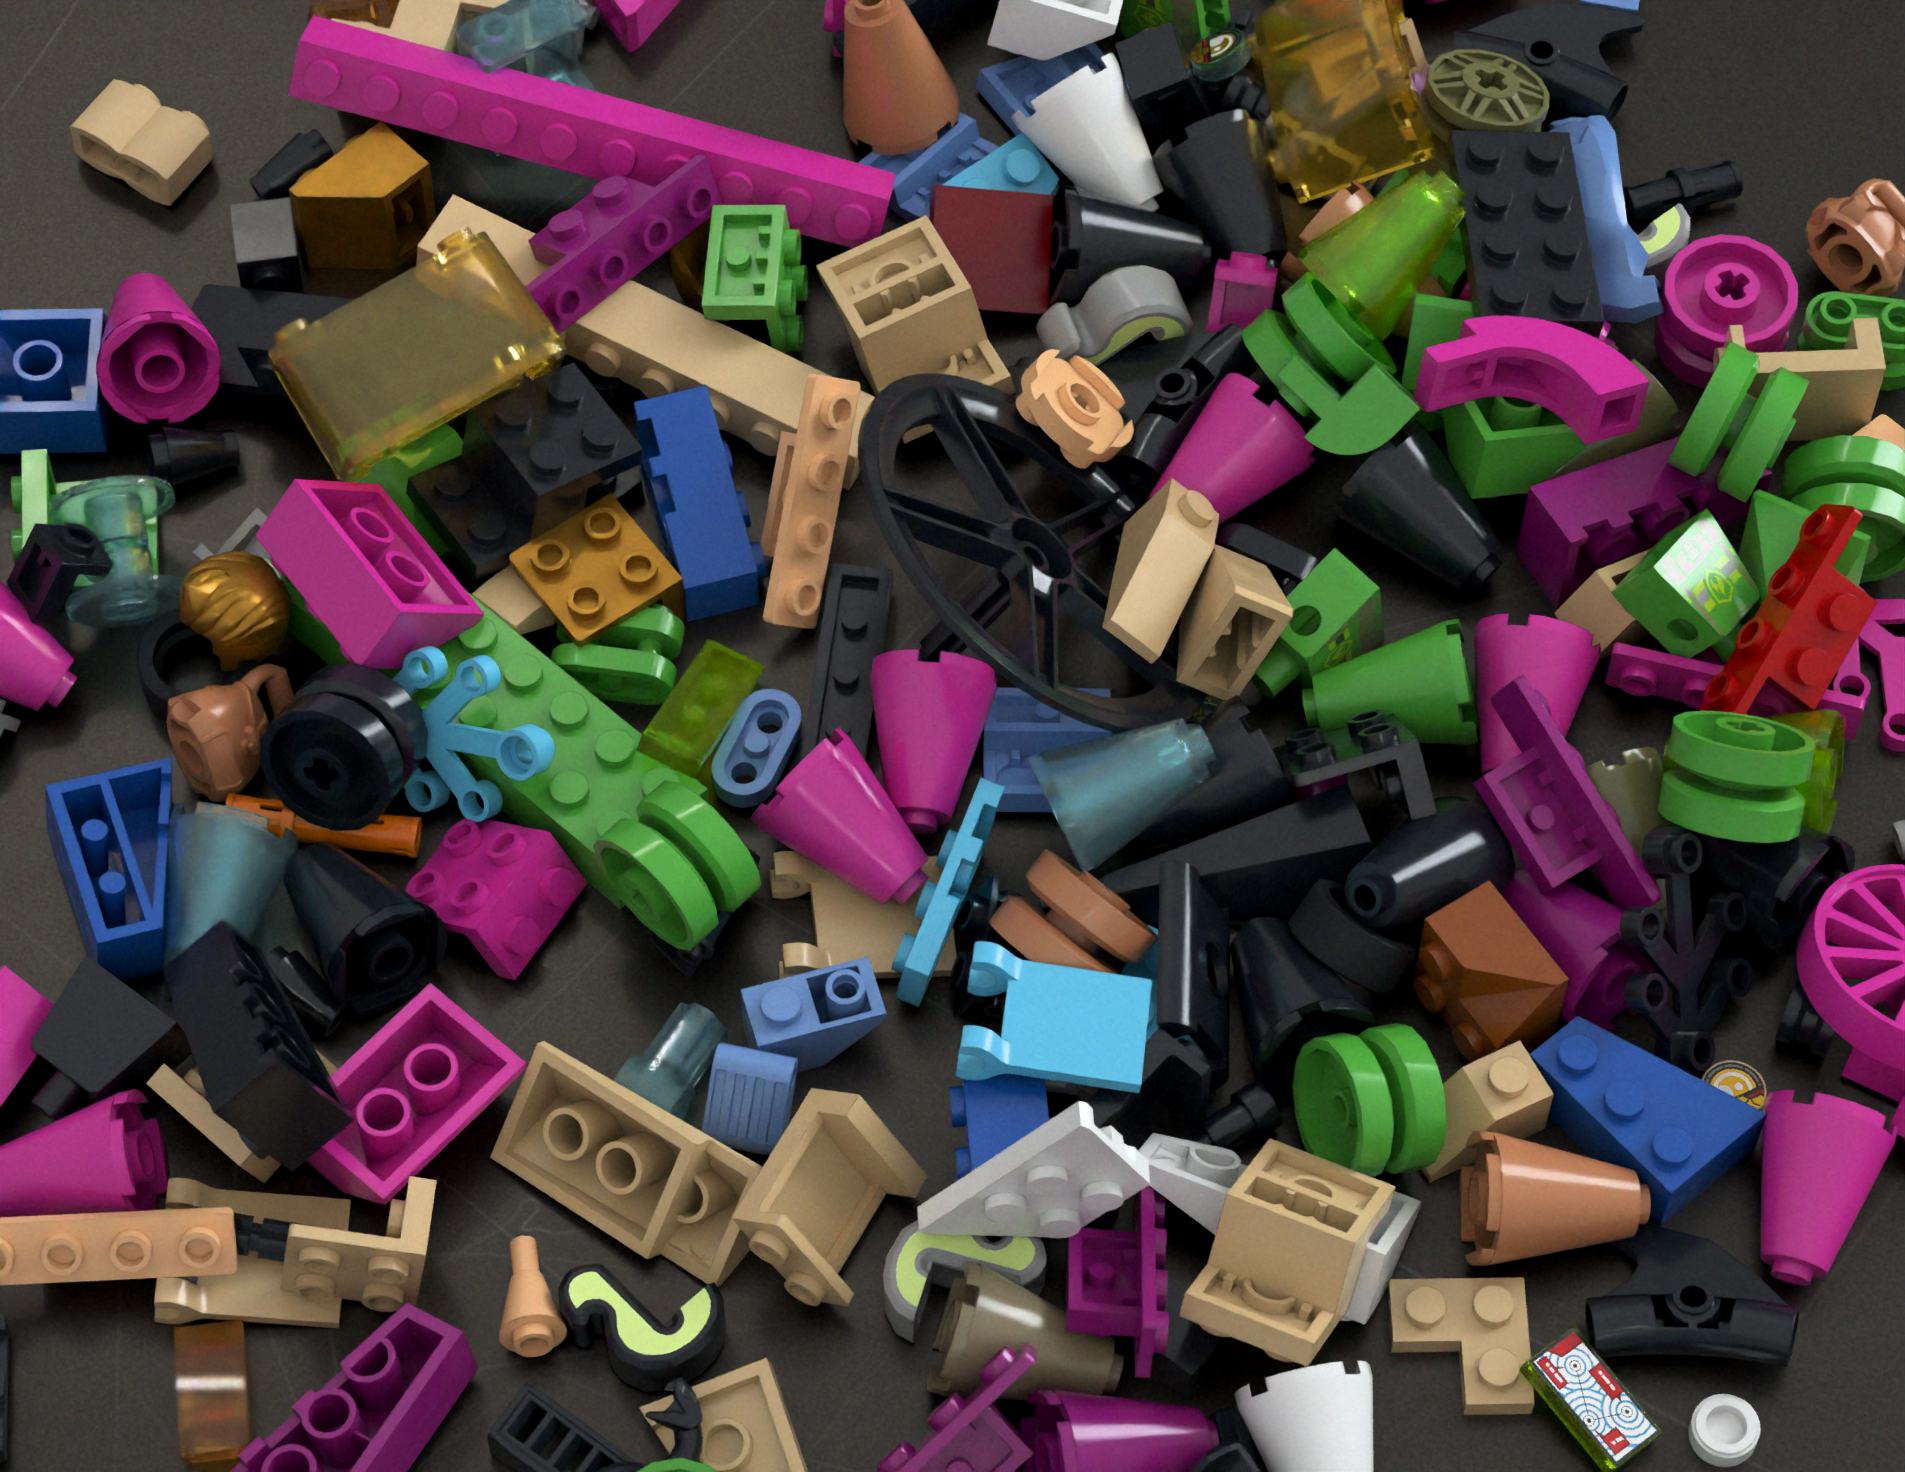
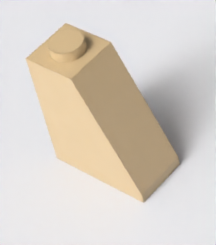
(1229, 624)

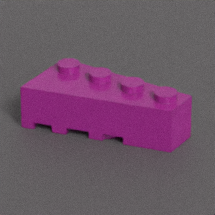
(1615, 513)
(377, 1406)

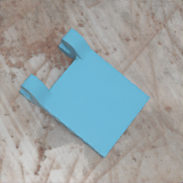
(1057, 1023)

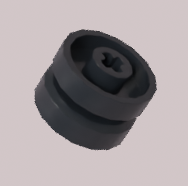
(344, 746)

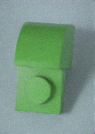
(1353, 422)

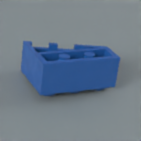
(696, 503)
(113, 861)
(1644, 1114)

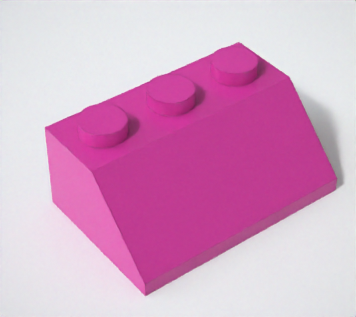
(365, 571)
(412, 1095)

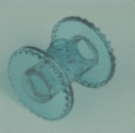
(117, 515)

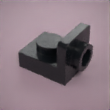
(51, 565)

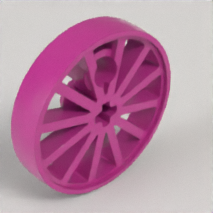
(1869, 950)

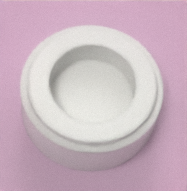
(1724, 1430)

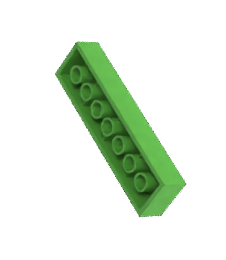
(595, 761)

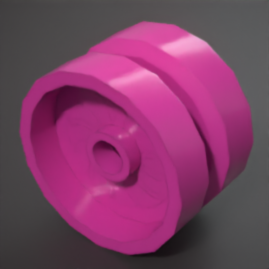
(1721, 285)

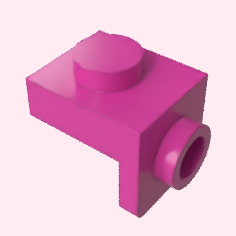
(1241, 290)

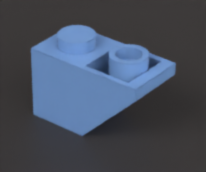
(813, 1012)

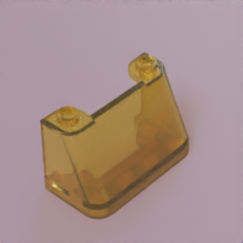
(1338, 93)
(414, 353)

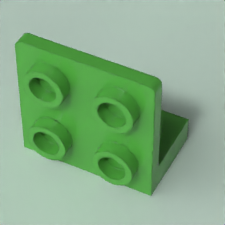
(756, 271)

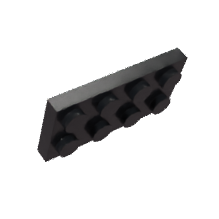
(1525, 227)

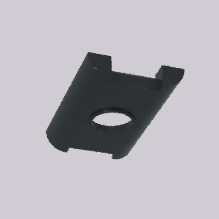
(1186, 996)

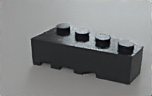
(253, 1049)

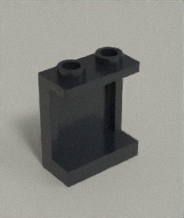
(1172, 1084)

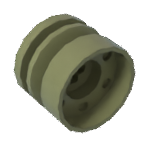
(1478, 94)

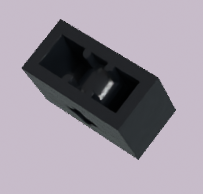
(1163, 83)

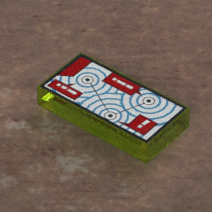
(1590, 1400)

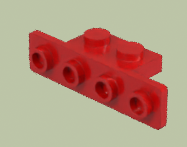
(1802, 623)

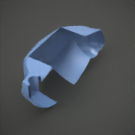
(1615, 248)

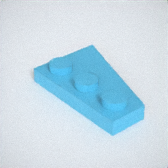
(942, 901)

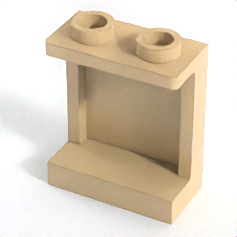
(1840, 385)
(823, 1192)

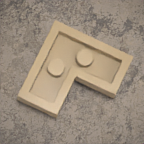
(1480, 1321)

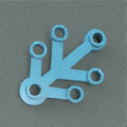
(446, 737)

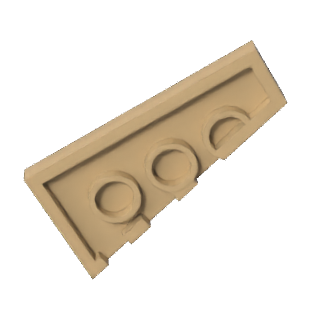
(742, 1422)

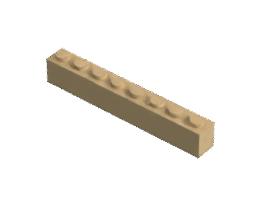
(665, 344)

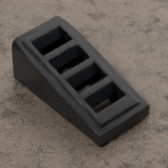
(553, 1419)

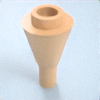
(530, 1315)

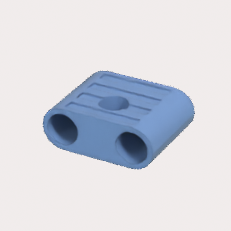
(749, 1098)

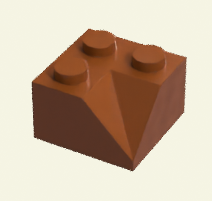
(1488, 975)

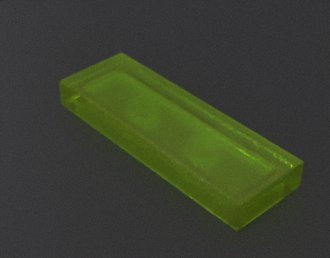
(700, 708)

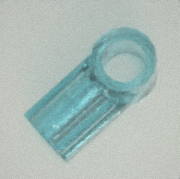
(675, 1059)

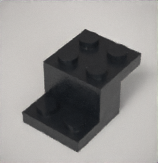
(523, 468)

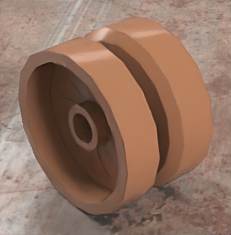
(1079, 922)

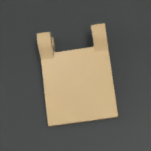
(848, 921)
(254, 1288)

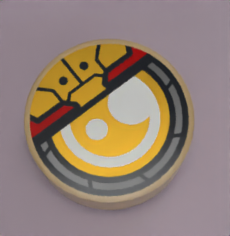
(1739, 1081)

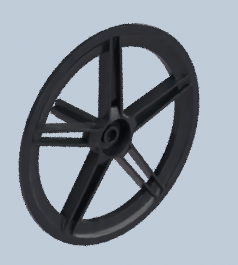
(1029, 558)

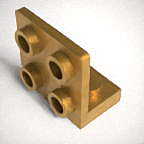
(597, 571)

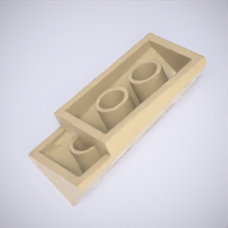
(627, 1165)

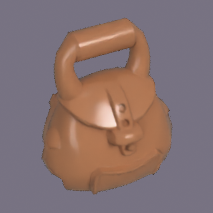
(1861, 239)
(221, 730)

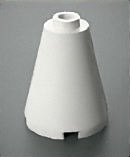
(1095, 135)
(1313, 1419)

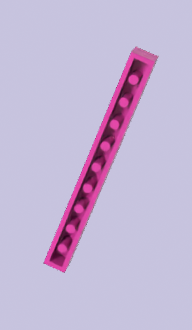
(581, 129)

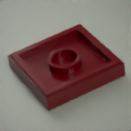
(998, 244)

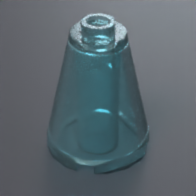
(1120, 784)
(220, 869)

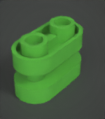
(1829, 322)
(629, 660)

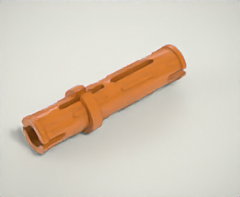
(388, 834)

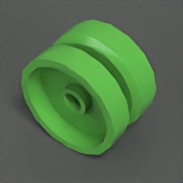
(1319, 332)
(1740, 423)
(1856, 474)
(1736, 776)
(677, 865)
(1371, 1100)

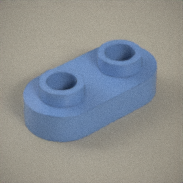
(756, 753)

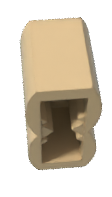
(142, 142)

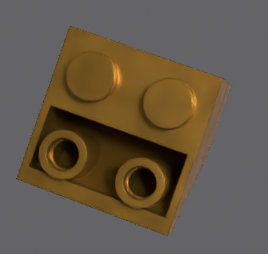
(364, 204)

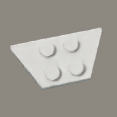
(1042, 1183)

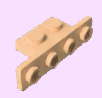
(807, 500)
(117, 1245)

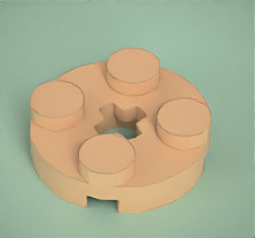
(1074, 408)

